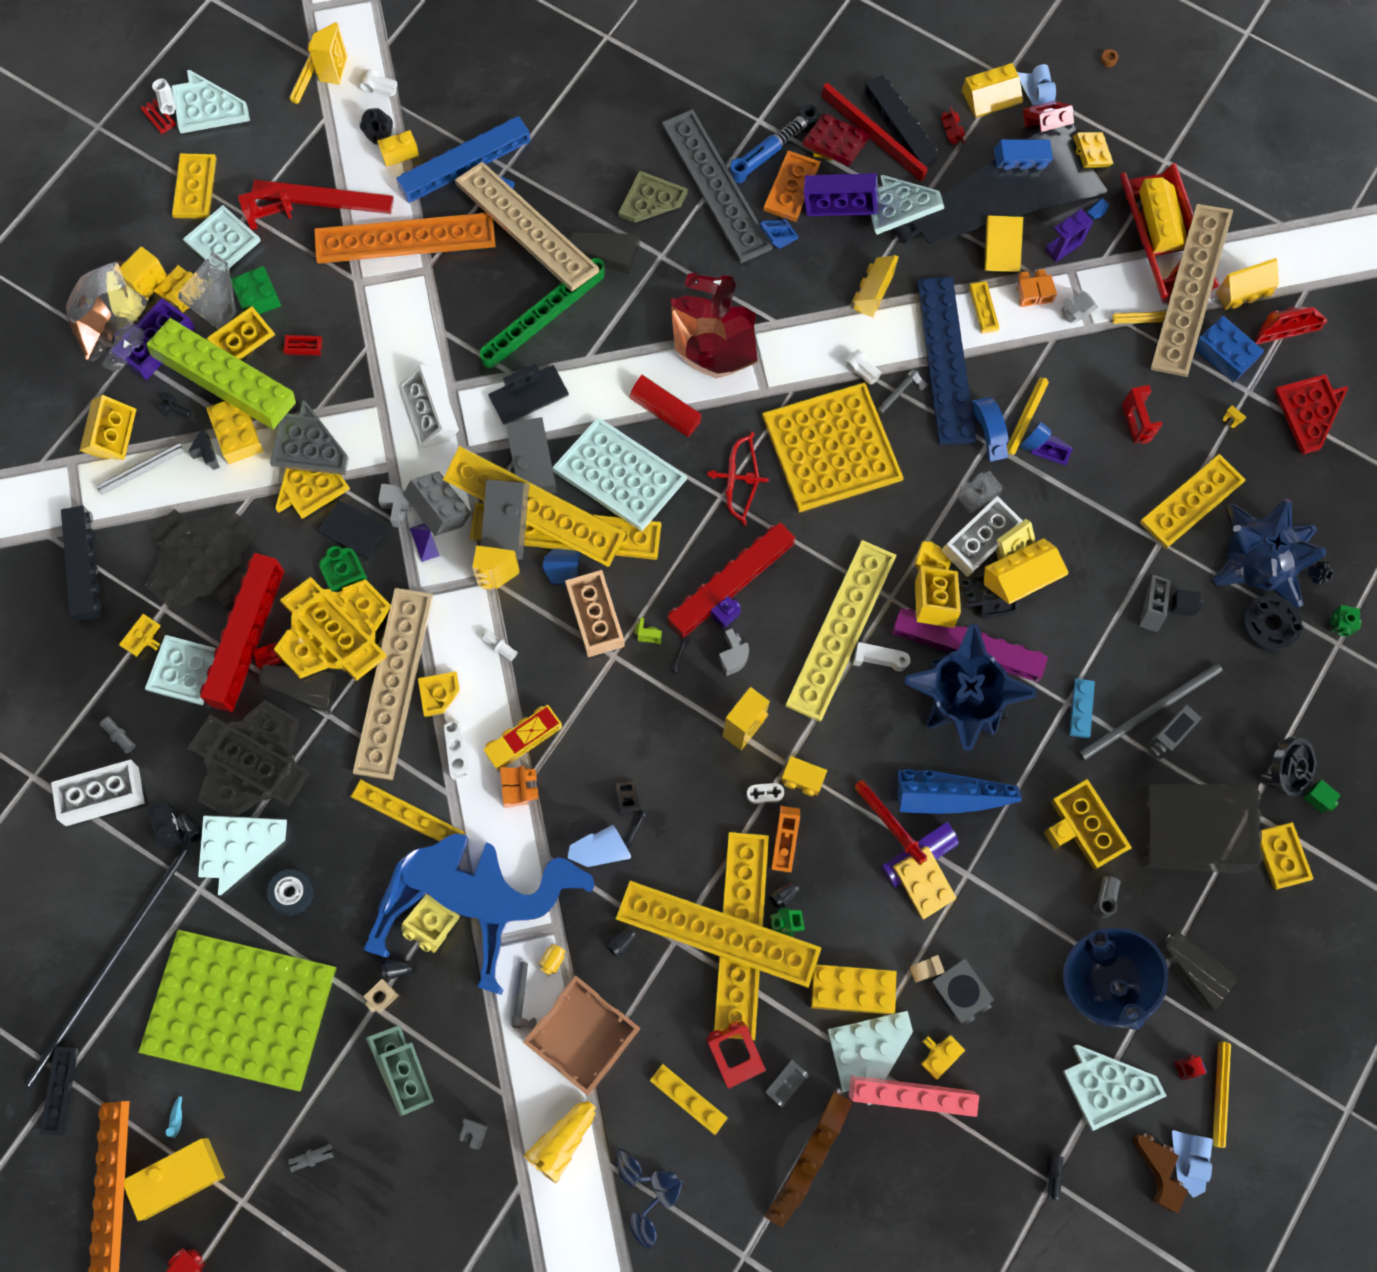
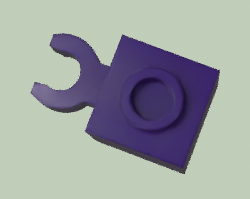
(726, 612)

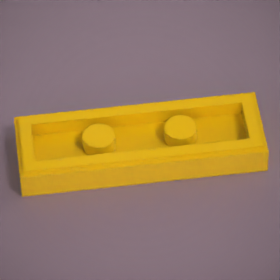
(984, 307)

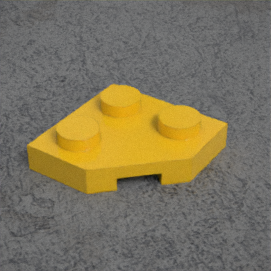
(438, 692)

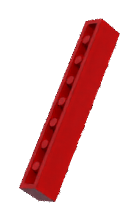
(731, 580)

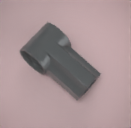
(1108, 895)

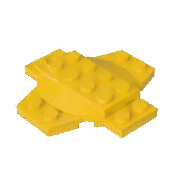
(332, 629)

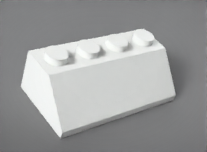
(428, 406)

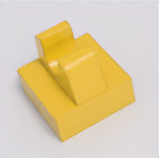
(1233, 413)

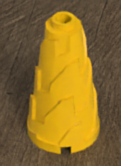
(555, 1149)

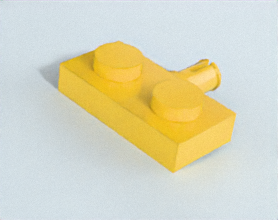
(141, 636)
(941, 1055)

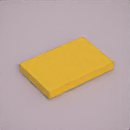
(1003, 243)
(1284, 856)

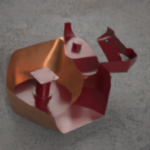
(711, 332)

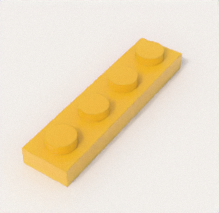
(688, 1099)

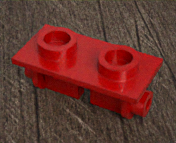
(951, 120)

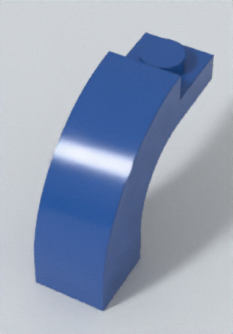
(994, 427)

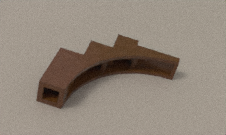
(810, 1160)

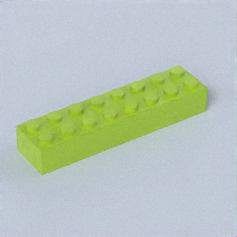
(221, 373)

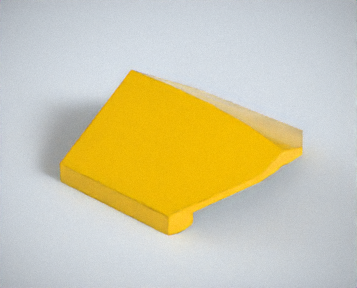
(931, 556)

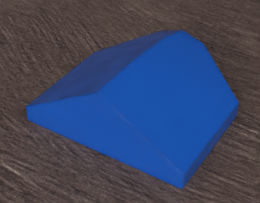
(779, 232)
(561, 565)

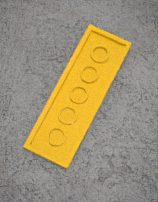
(1192, 501)

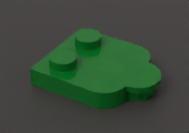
(341, 568)

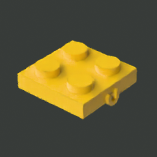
(1093, 150)

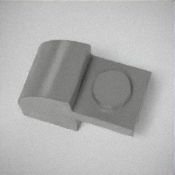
(1079, 307)
(392, 498)
(737, 656)

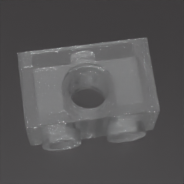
(973, 500)

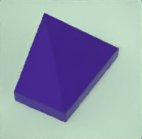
(1054, 450)
(424, 542)

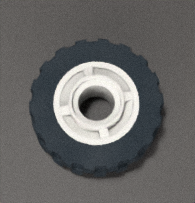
(281, 884)

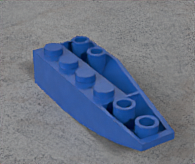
(950, 793)

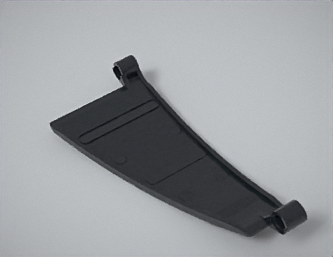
(1010, 192)

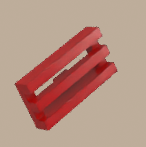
(151, 107)
(302, 348)

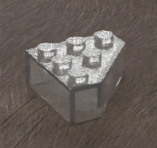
(211, 292)

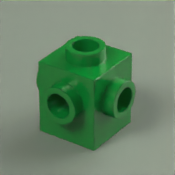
(1345, 620)
(787, 921)

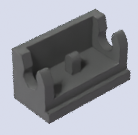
(786, 1083)
(474, 1131)

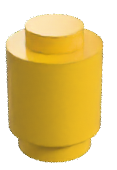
(551, 959)

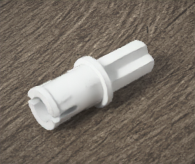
(499, 645)

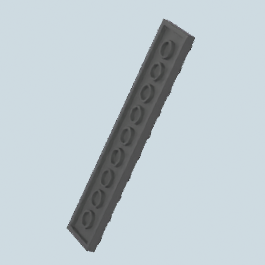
(717, 186)

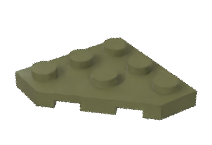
(651, 197)

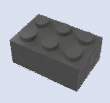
(436, 503)

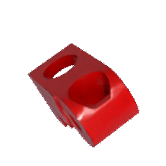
(1190, 1067)

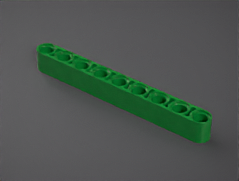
(539, 320)

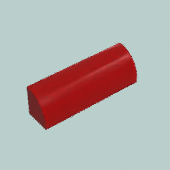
(665, 406)

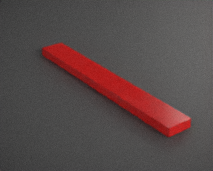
(877, 134)
(330, 197)

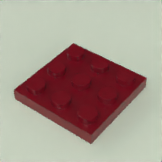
(836, 139)

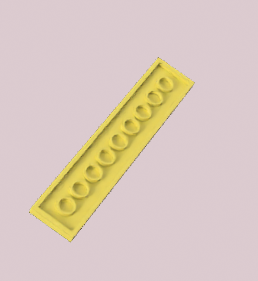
(840, 631)

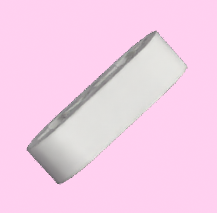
(766, 798)

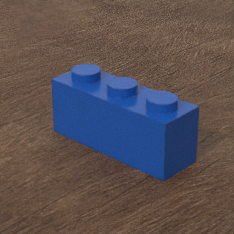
(1023, 154)

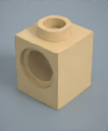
(389, 992)

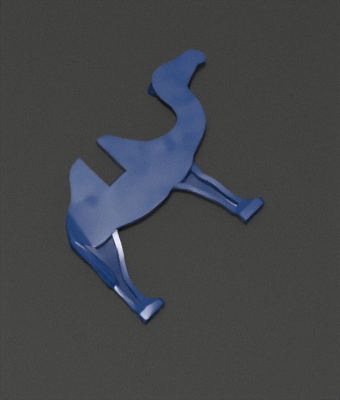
(476, 895)

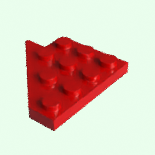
(1310, 410)

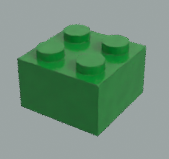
(255, 291)

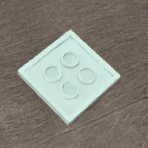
(222, 235)
(180, 669)

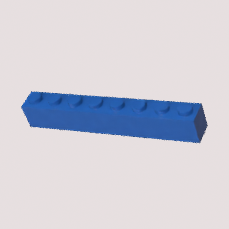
(461, 159)

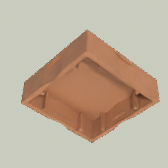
(582, 1036)

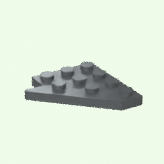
(307, 445)

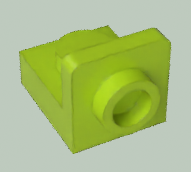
(649, 635)

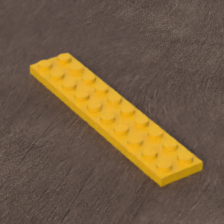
(544, 510)
(635, 543)
(744, 900)
(719, 934)

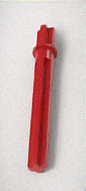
(893, 825)

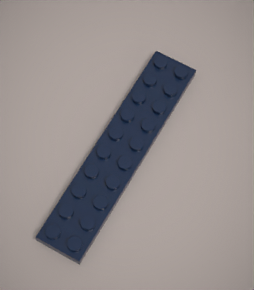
(946, 361)

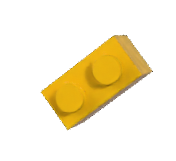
(398, 148)
(803, 776)

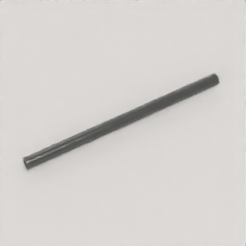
(1150, 711)

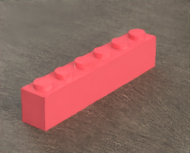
(913, 1096)

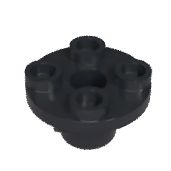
(376, 124)

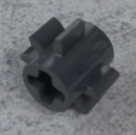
(1321, 572)

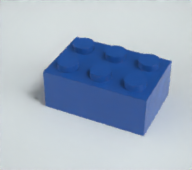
(1228, 349)

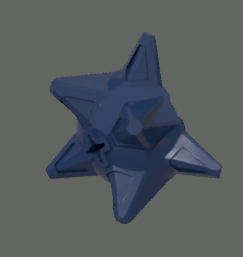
(1269, 552)
(969, 689)

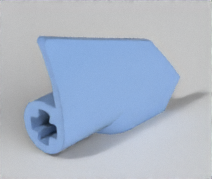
(1038, 85)
(599, 848)
(1193, 1162)

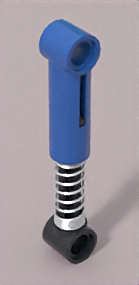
(772, 144)

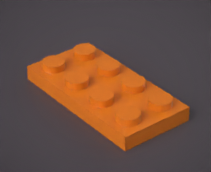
(788, 189)

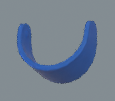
(1037, 438)

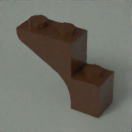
(1162, 1162)

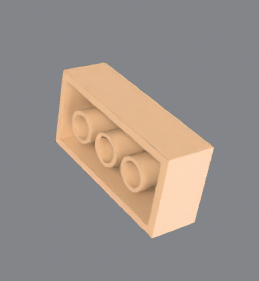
(595, 613)

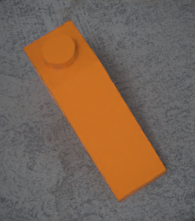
(786, 838)

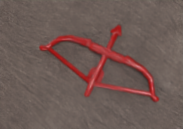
(750, 478)

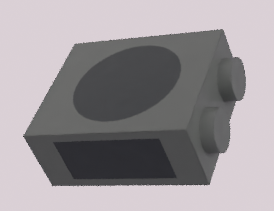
(1173, 732)
(962, 992)

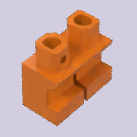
(1037, 289)
(515, 786)

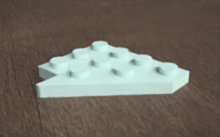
(206, 105)
(903, 203)
(236, 845)
(869, 1047)
(1109, 1087)

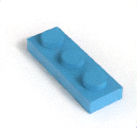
(1082, 708)

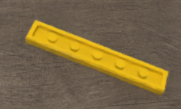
(403, 812)

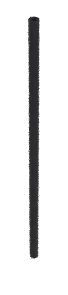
(106, 967)

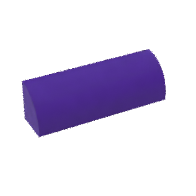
(939, 842)

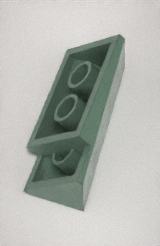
(400, 1070)

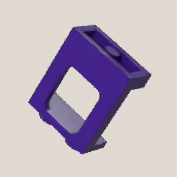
(1069, 236)

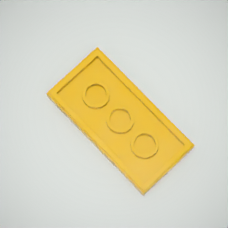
(194, 186)

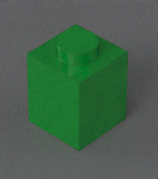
(1322, 797)

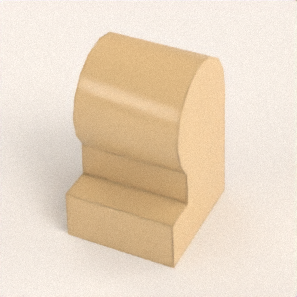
(927, 969)

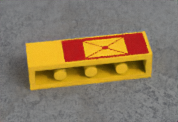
(522, 738)

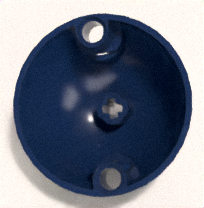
(1131, 965)

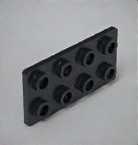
(527, 392)
(975, 593)

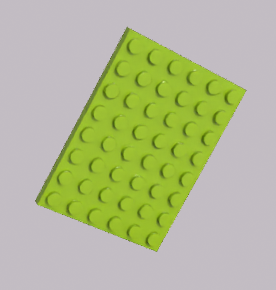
(238, 1010)

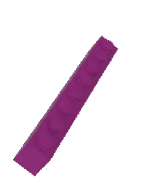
(1012, 658)

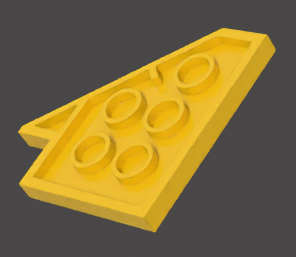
(309, 490)

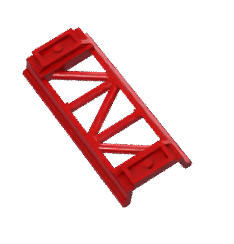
(1131, 189)

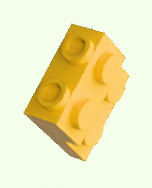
(171, 285)

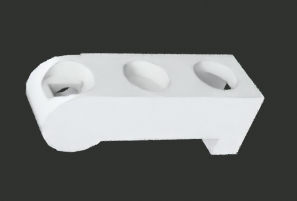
(880, 655)
(456, 751)

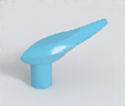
(175, 1119)

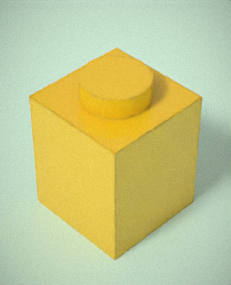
(1059, 834)

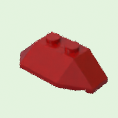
(1290, 323)

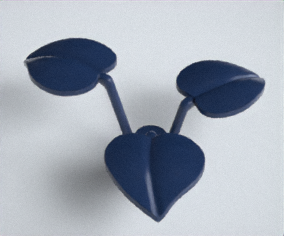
(665, 1186)

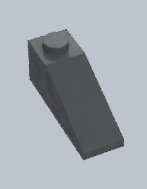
(1155, 604)

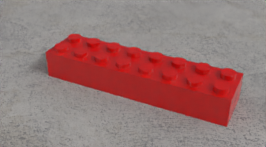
(242, 633)

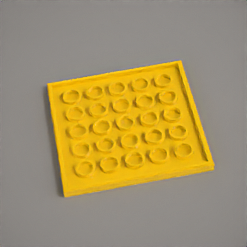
(832, 447)

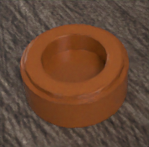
(1109, 58)

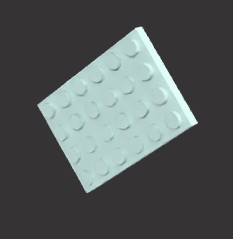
(619, 474)

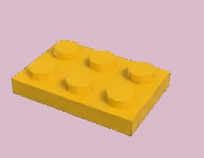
(924, 884)

